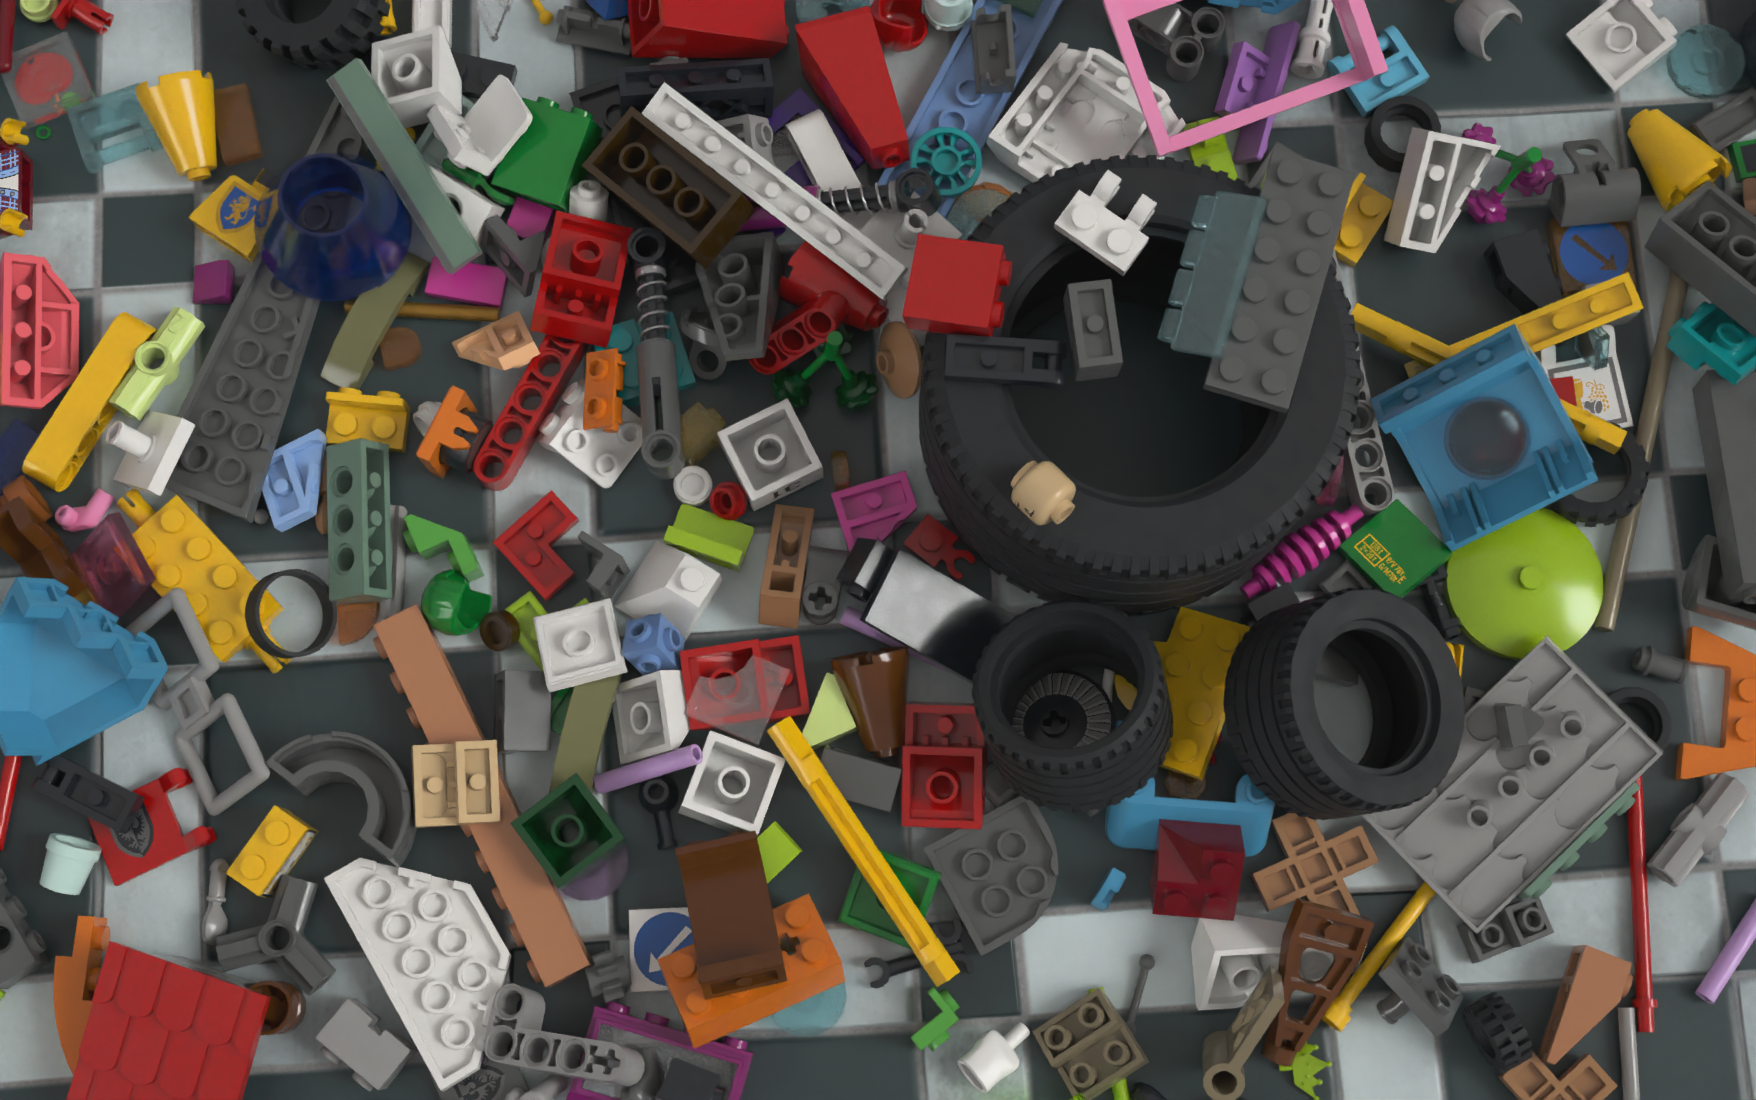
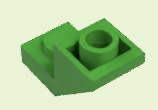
(433, 539)

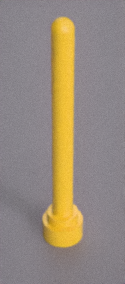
(1338, 1013)

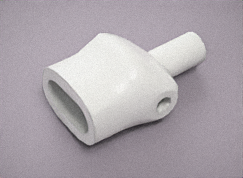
(992, 1057)

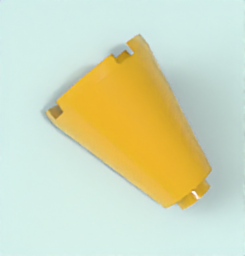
(184, 120)
(1673, 157)

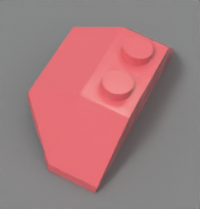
(35, 332)

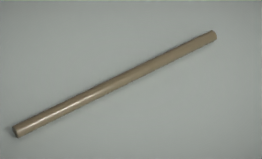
(1645, 435)

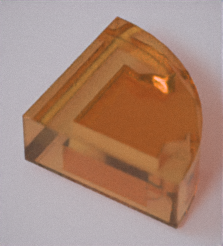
(356, 621)

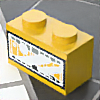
(272, 851)

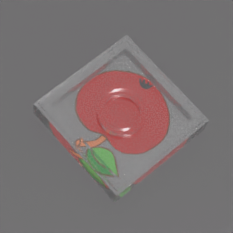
(47, 80)

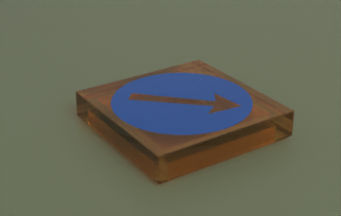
(1590, 253)

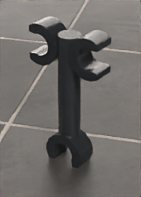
(910, 961)

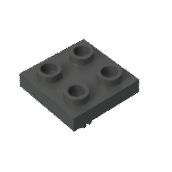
(1418, 988)

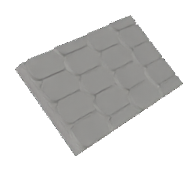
(1516, 810)

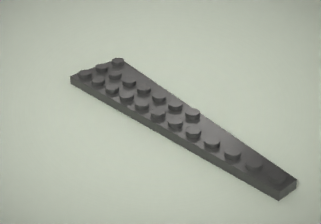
(256, 361)

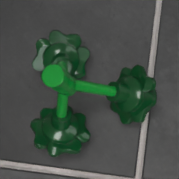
(855, 391)

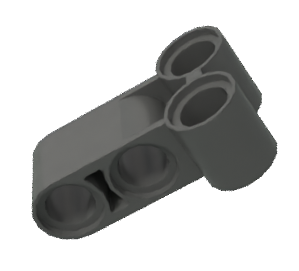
(1176, 33)

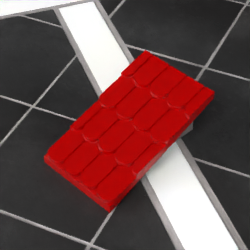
(167, 1030)

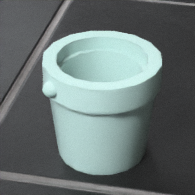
(948, 14)
(68, 863)

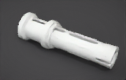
(1313, 41)

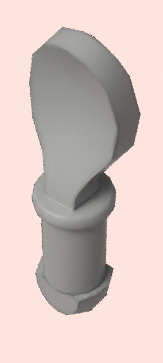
(215, 921)

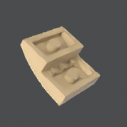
(455, 784)

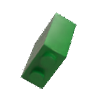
(549, 155)

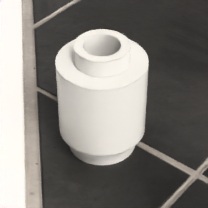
(589, 200)

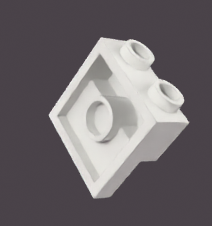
(1622, 40)

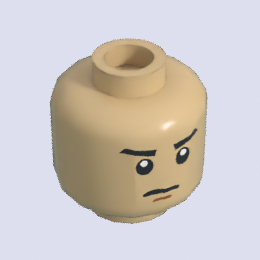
(1043, 492)

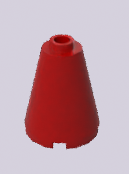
(817, 273)

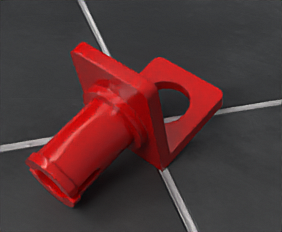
(84, 12)

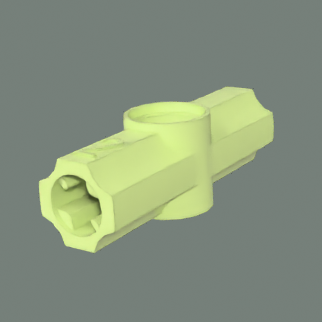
(144, 384)

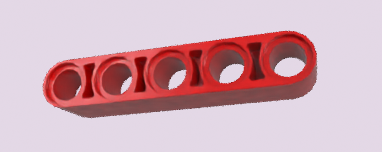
(516, 417)

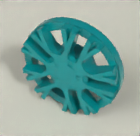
(947, 161)

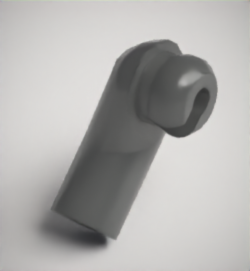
(650, 1081)

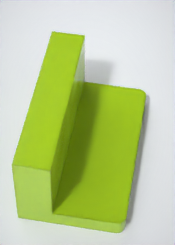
(710, 537)

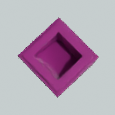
(214, 283)

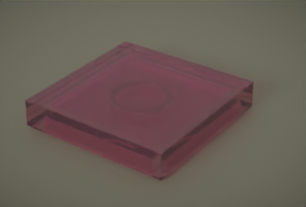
(113, 565)

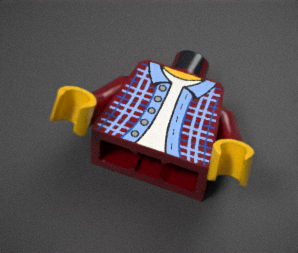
(15, 181)

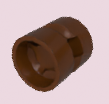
(285, 1008)

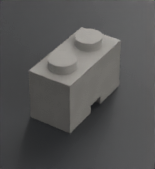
(363, 1046)

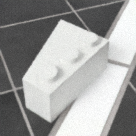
(1433, 186)

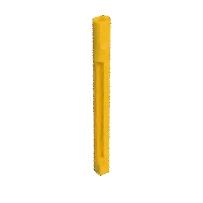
(1431, 352)
(863, 851)

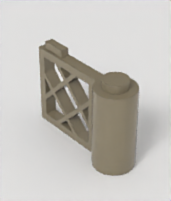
(1228, 1050)

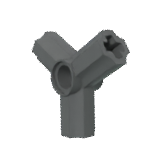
(256, 944)

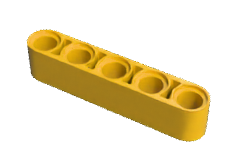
(85, 408)

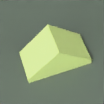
(829, 716)

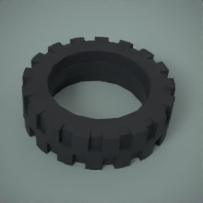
(1620, 506)

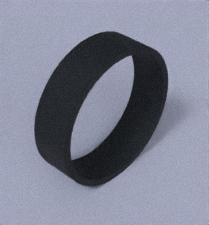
(253, 621)

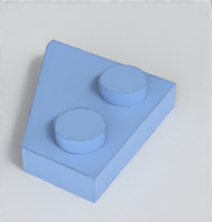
(295, 480)

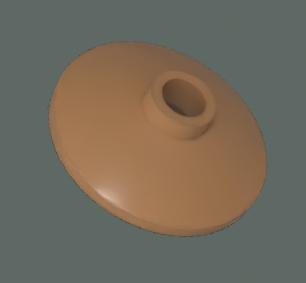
(900, 359)

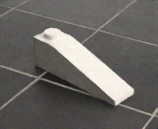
(1236, 954)

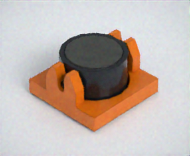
(454, 435)

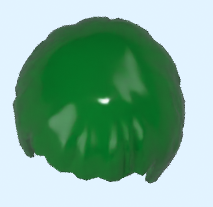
(452, 605)

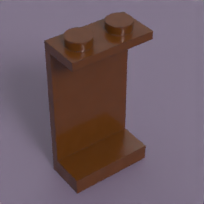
(730, 914)

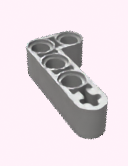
(564, 1050)

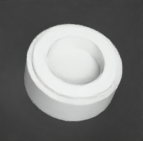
(693, 486)

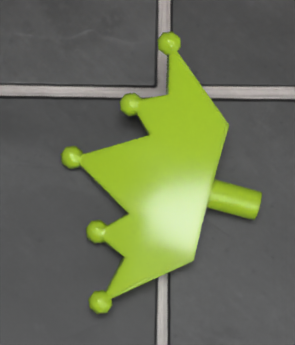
(1305, 1067)

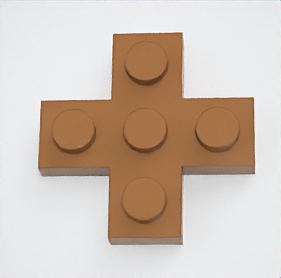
(1313, 865)
(1579, 1082)

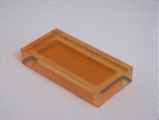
(236, 125)

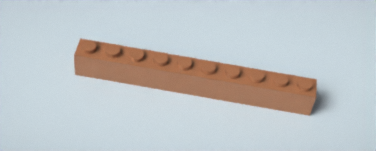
(521, 882)

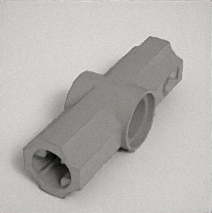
(1698, 829)

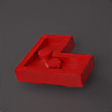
(530, 541)

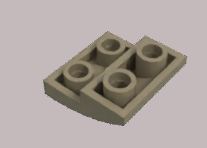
(1090, 1045)

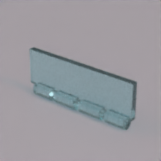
(1219, 271)

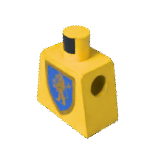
(231, 213)

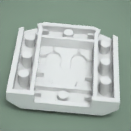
(1074, 113)

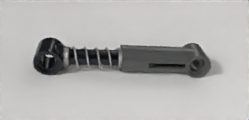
(656, 357)

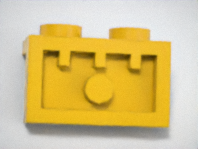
(1360, 221)
(368, 417)

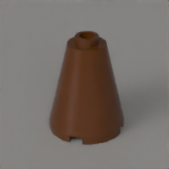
(876, 695)

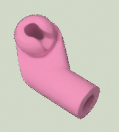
(85, 516)

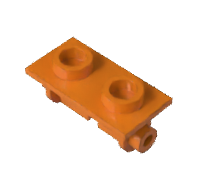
(602, 381)

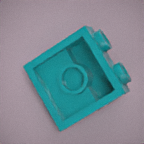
(626, 338)
(1714, 339)

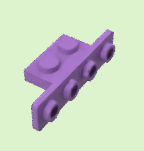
(1253, 79)

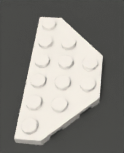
(432, 956)

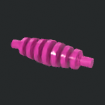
(1301, 551)

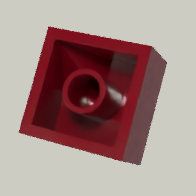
(1196, 869)

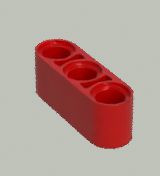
(802, 331)

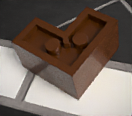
(37, 546)

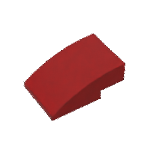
(581, 279)
(729, 658)
(943, 766)

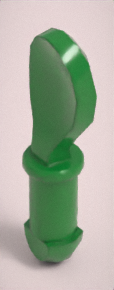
(474, 179)

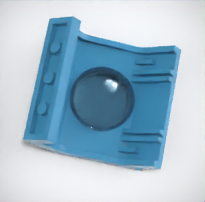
(1486, 437)

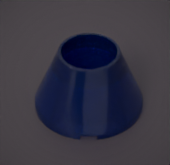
(337, 262)

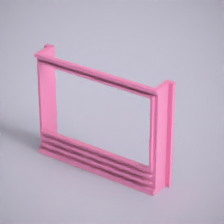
(1355, 27)

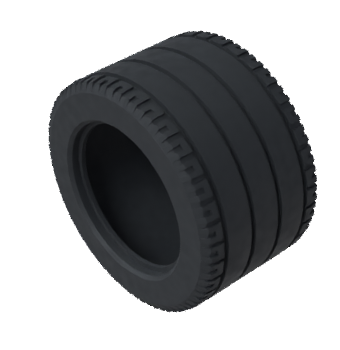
(1116, 546)

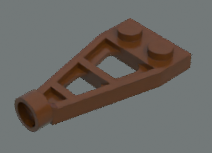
(1325, 930)

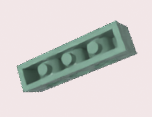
(359, 522)

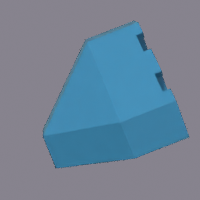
(67, 670)

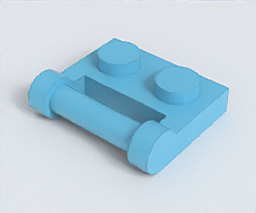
(1403, 75)

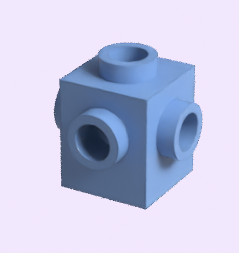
(652, 644)

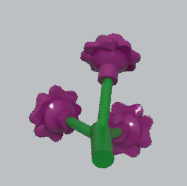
(1527, 174)

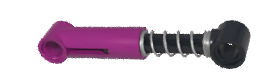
(894, 196)

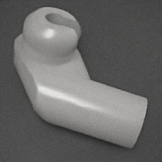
(545, 1090)

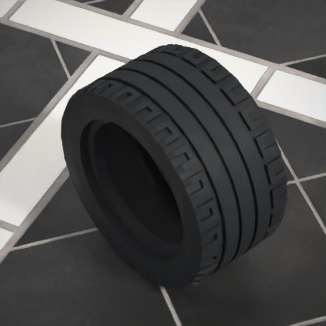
(1410, 689)

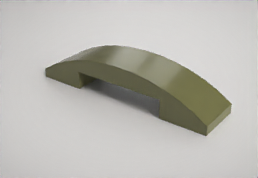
(368, 323)
(584, 731)

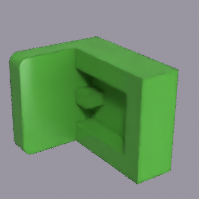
(935, 1031)

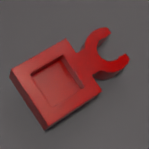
(934, 544)

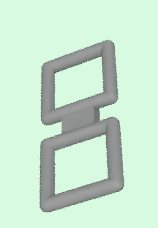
(198, 709)

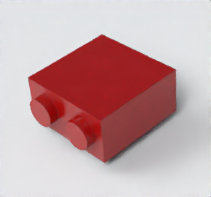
(956, 286)

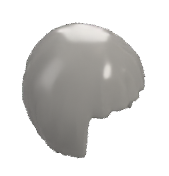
(1477, 19)

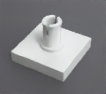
(899, 232)
(149, 450)

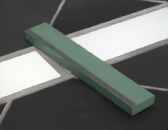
(404, 166)

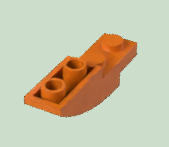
(75, 983)

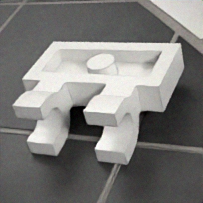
(1103, 232)

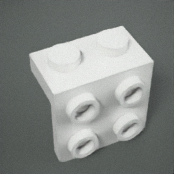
(487, 129)
(593, 452)

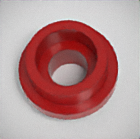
(721, 504)

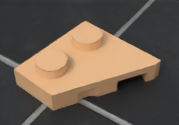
(499, 344)

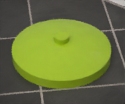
(1525, 585)

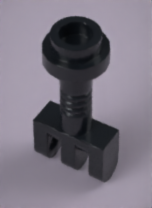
(1447, 626)

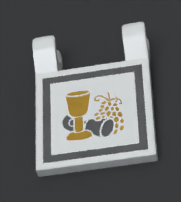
(1598, 390)

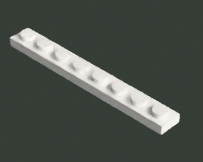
(775, 191)

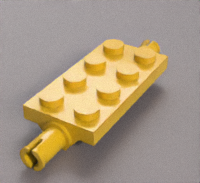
(217, 584)

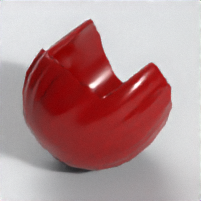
(899, 24)

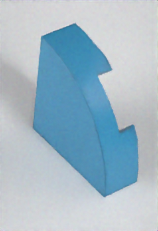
(1107, 889)

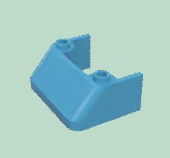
(1136, 819)

